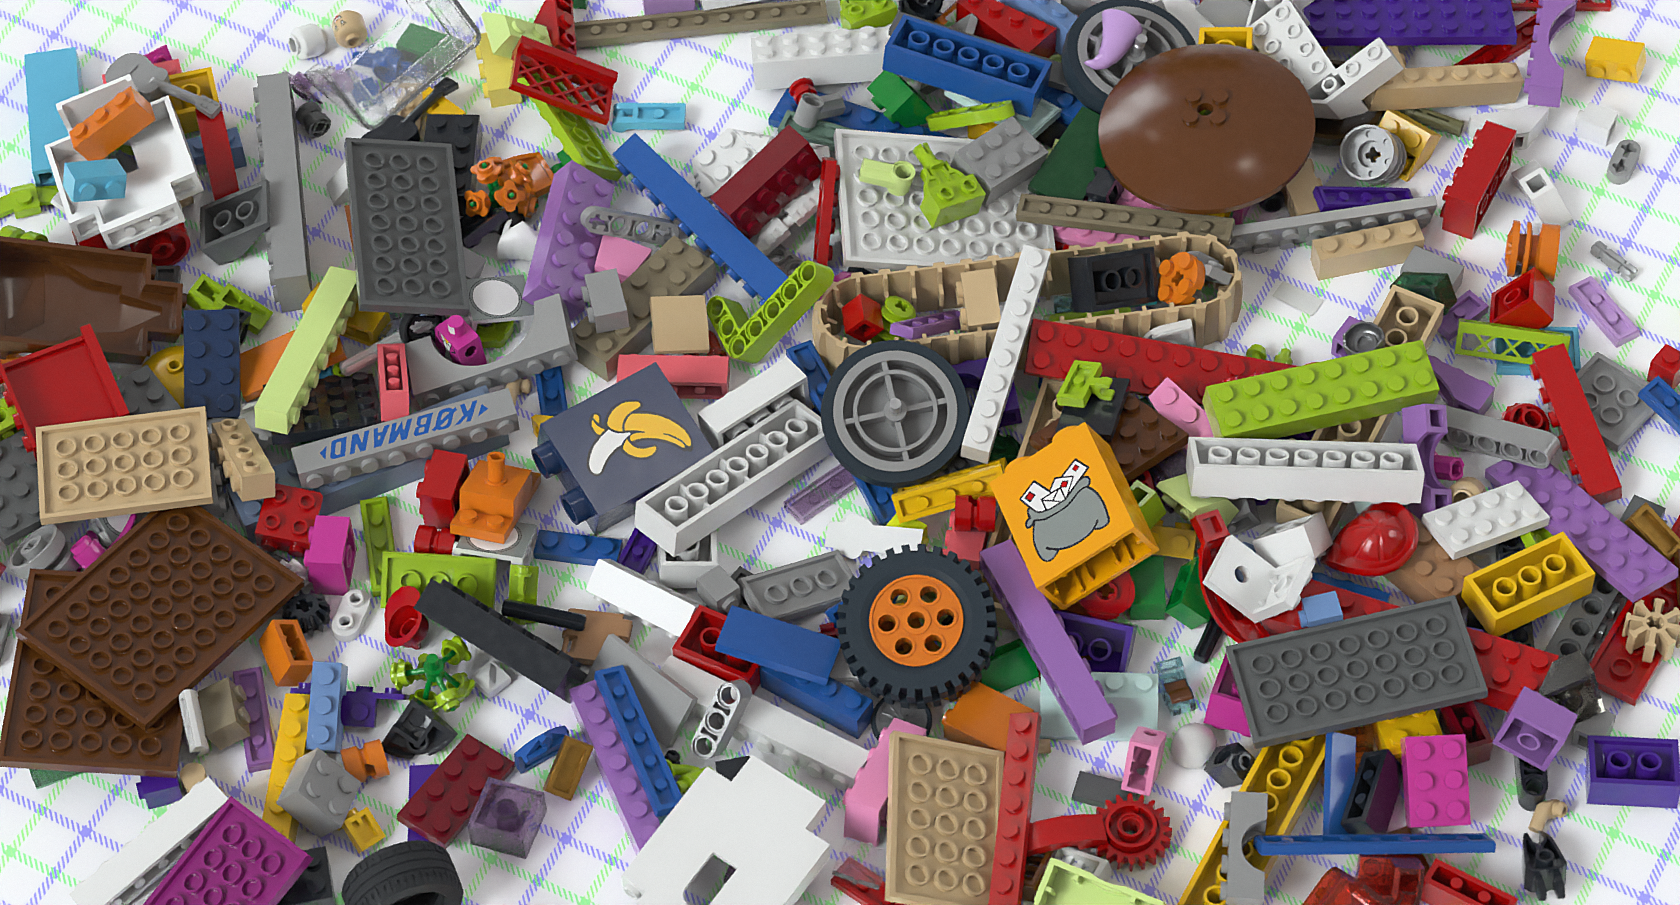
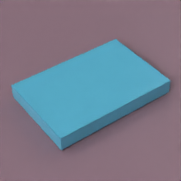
(1526, 349)

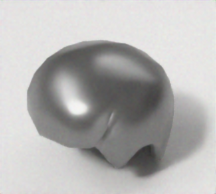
(1363, 337)

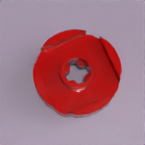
(1115, 603)

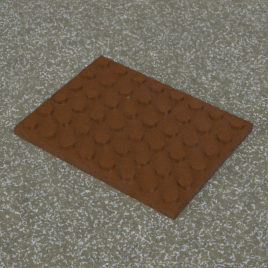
(159, 611)
(66, 727)

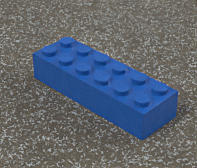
(966, 65)

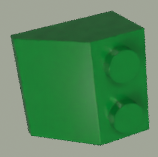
(899, 100)

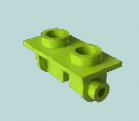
(523, 586)

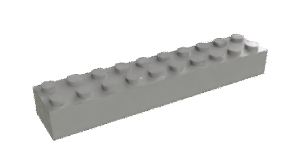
(287, 209)

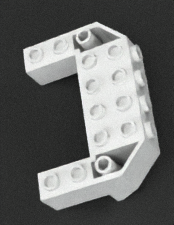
(1335, 93)

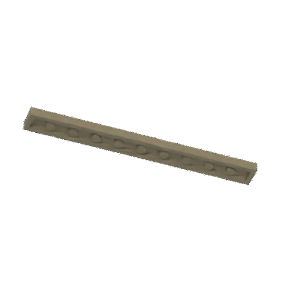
(700, 22)

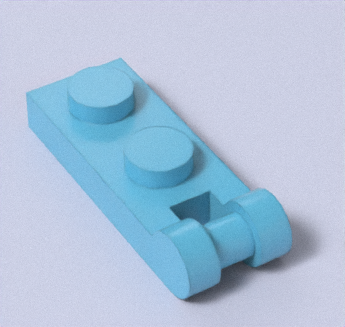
(649, 116)

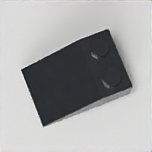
(1113, 279)

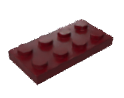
(452, 791)

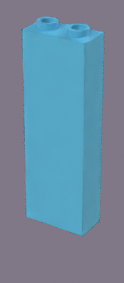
(49, 80)

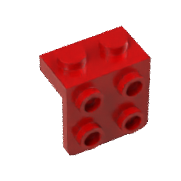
(287, 520)

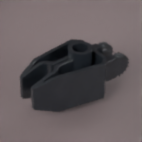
(1543, 866)

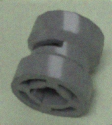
(313, 119)

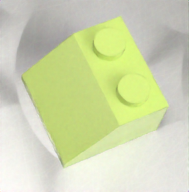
(506, 31)

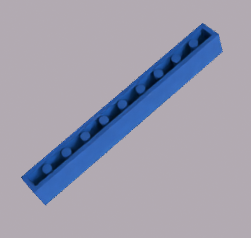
(699, 219)

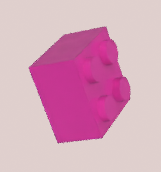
(331, 555)

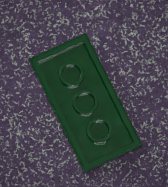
(1072, 160)

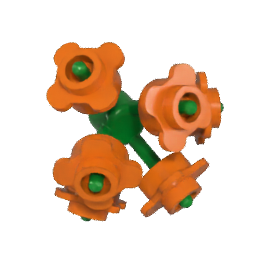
(506, 196)

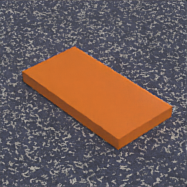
(259, 363)

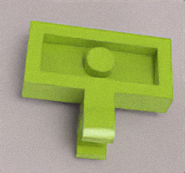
(1083, 381)

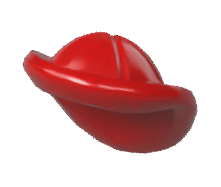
(1374, 541)

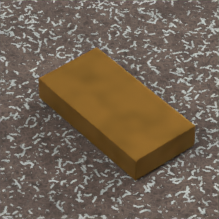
(1654, 531)
(568, 767)

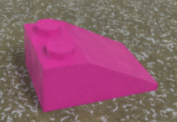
(1224, 704)

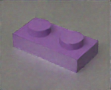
(1467, 307)

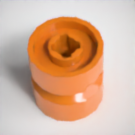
(365, 761)

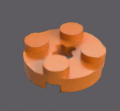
(1170, 284)

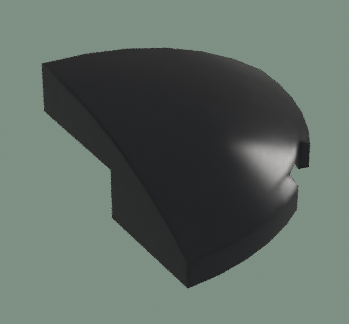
(418, 732)

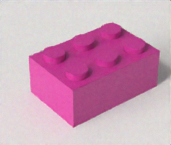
(1435, 781)

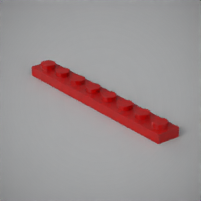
(1015, 809)

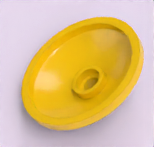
(163, 364)

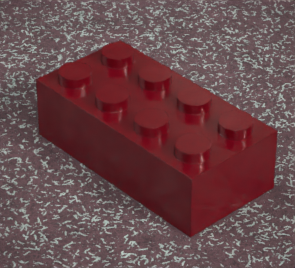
(768, 182)

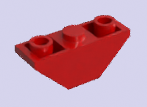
(559, 21)

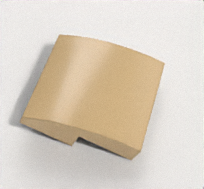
(679, 324)

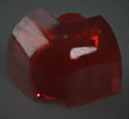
(1392, 876)

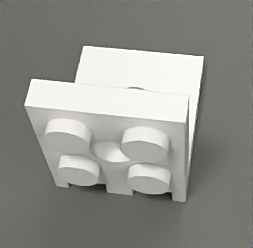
(1264, 588)

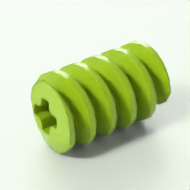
(894, 310)

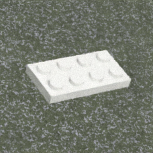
(1485, 520)

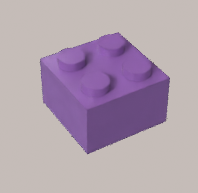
(1534, 728)

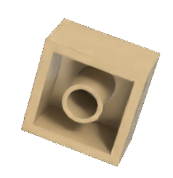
(979, 300)

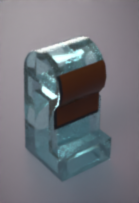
(1174, 686)

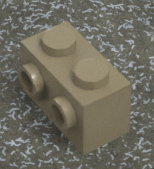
(224, 713)

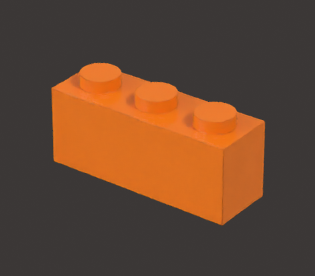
(112, 125)

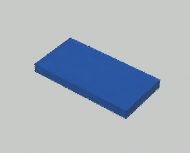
(778, 645)

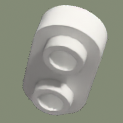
(353, 613)

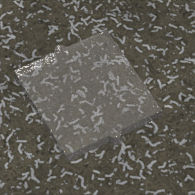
(861, 863)

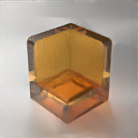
(1364, 738)

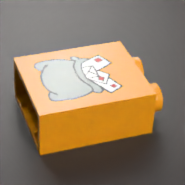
(1073, 515)

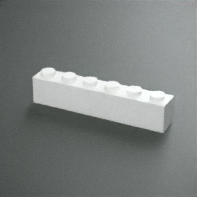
(153, 850)

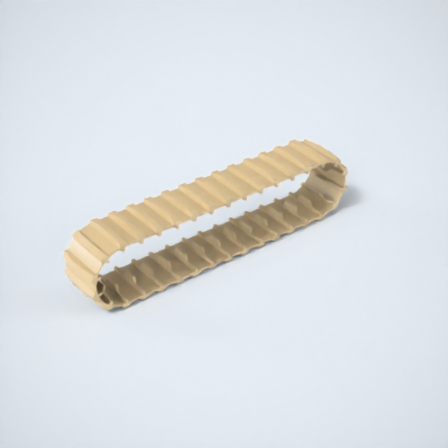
(935, 288)

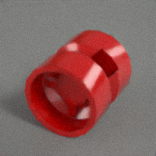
(975, 513)
(433, 541)

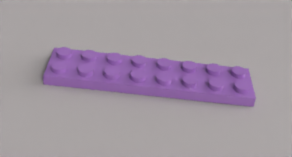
(1595, 532)

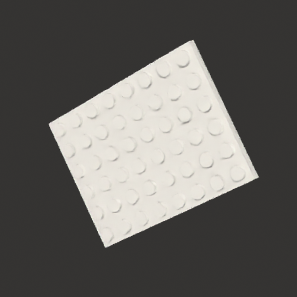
(893, 231)

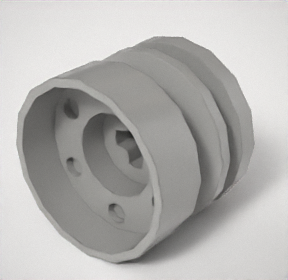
(1364, 143)

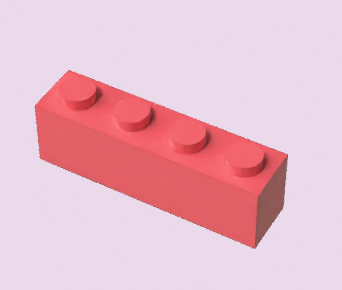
(688, 374)
(392, 381)
(965, 544)

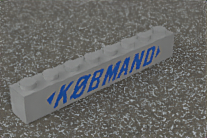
(405, 439)

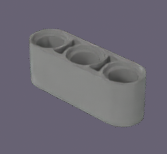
(710, 726)

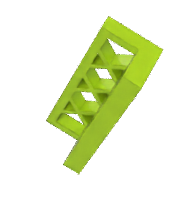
(1506, 332)

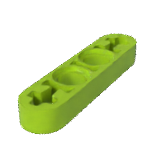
(970, 115)

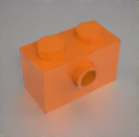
(286, 653)

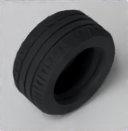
(404, 875)

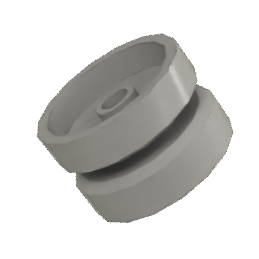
(43, 549)

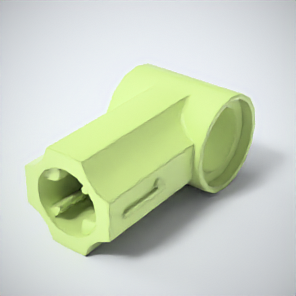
(894, 177)

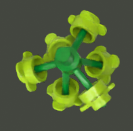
(433, 671)

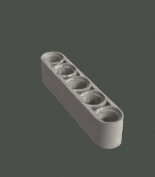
(1500, 438)

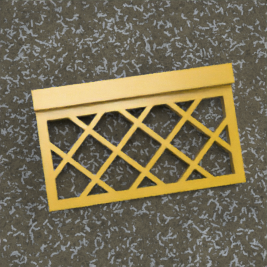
(940, 492)

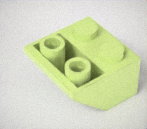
(1178, 496)

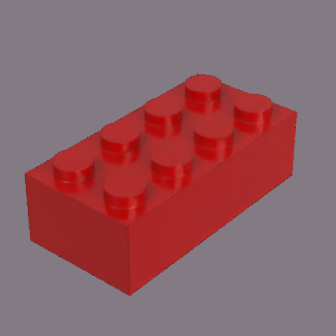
(1477, 179)

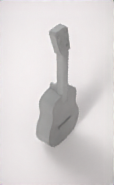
(154, 82)

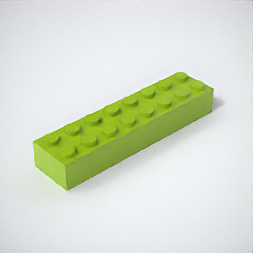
(1322, 393)

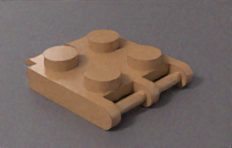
(598, 625)

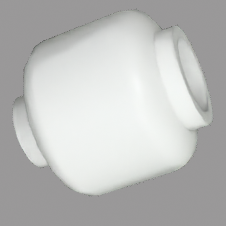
(307, 41)

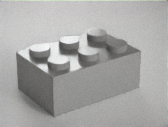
(1001, 159)

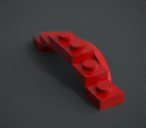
(1211, 534)

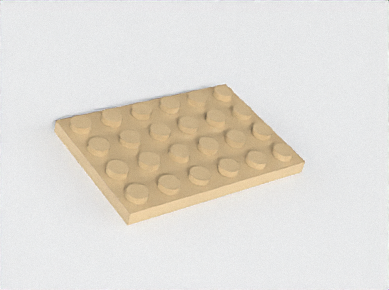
(123, 465)
(941, 820)

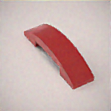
(217, 154)
(1066, 831)

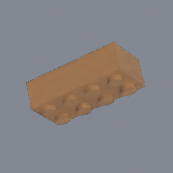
(1432, 572)

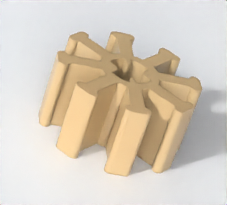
(1652, 630)

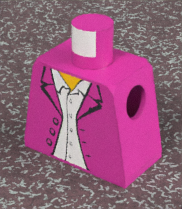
(455, 338)

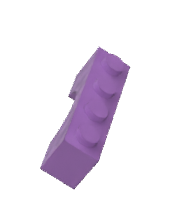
(1426, 427)

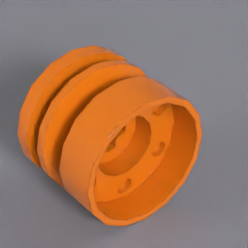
(1533, 250)

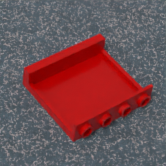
(61, 386)

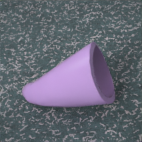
(1117, 38)

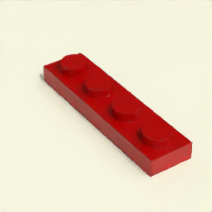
(827, 201)

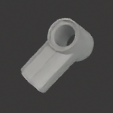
(815, 107)

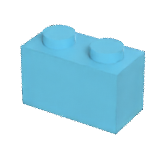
(94, 180)

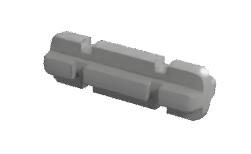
(1613, 261)

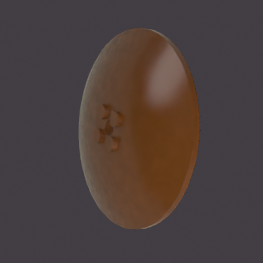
(1210, 162)

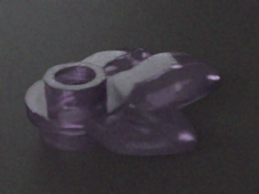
(302, 86)

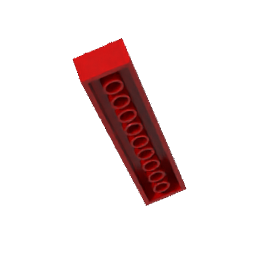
(1503, 663)

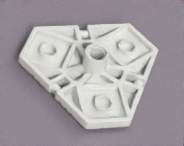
(727, 156)

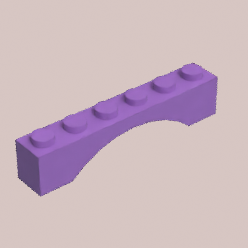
(1545, 74)
(1455, 385)

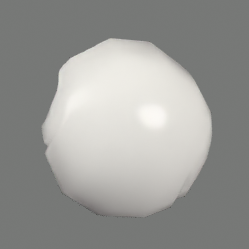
(1193, 745)

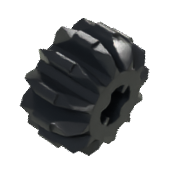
(310, 611)

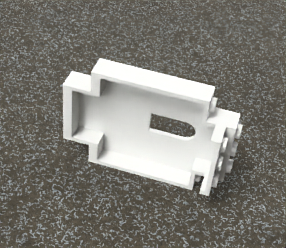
(151, 192)
(753, 823)

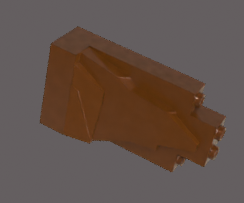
(60, 287)

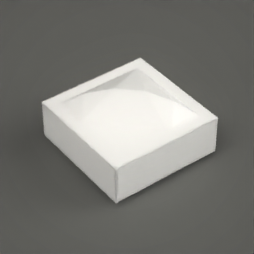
(491, 679)

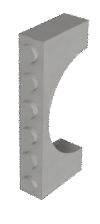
(544, 347)

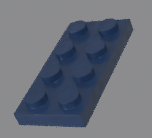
(212, 362)

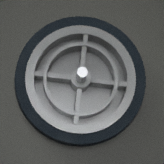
(1084, 38)
(895, 414)

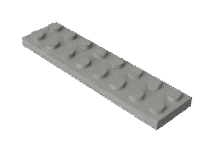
(1305, 228)

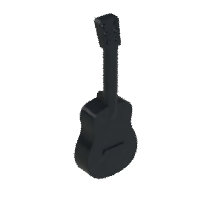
(404, 128)

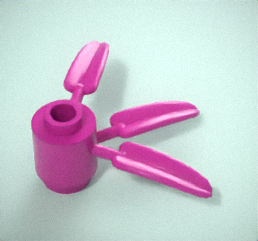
(88, 548)

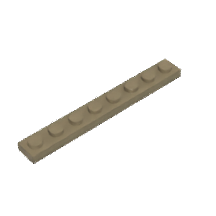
(1120, 218)

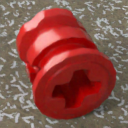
(801, 86)

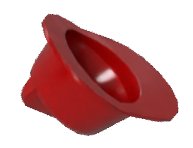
(402, 622)

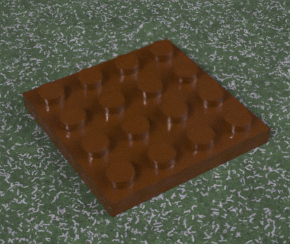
(1139, 440)

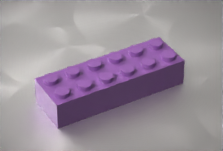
(564, 245)

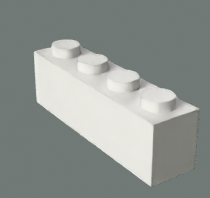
(641, 597)

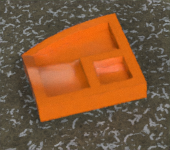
(540, 173)

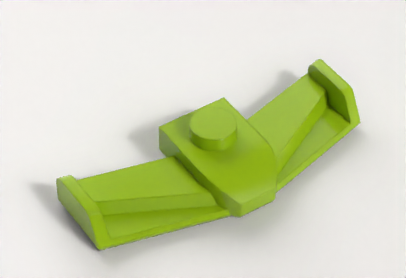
(26, 200)

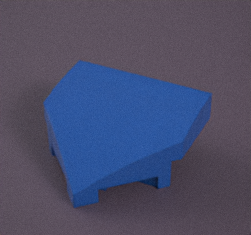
(539, 749)

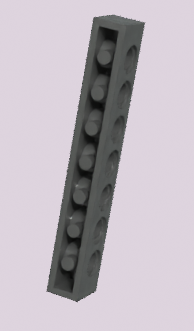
(1604, 606)

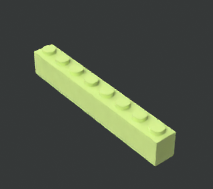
(307, 352)

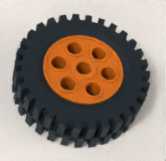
(919, 674)

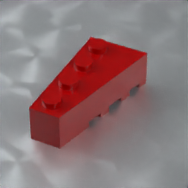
(1009, 26)

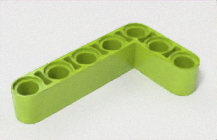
(755, 337)

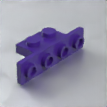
(359, 706)

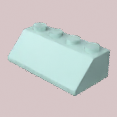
(1130, 693)

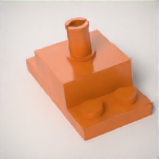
(493, 499)

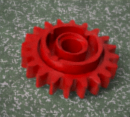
(1150, 837)

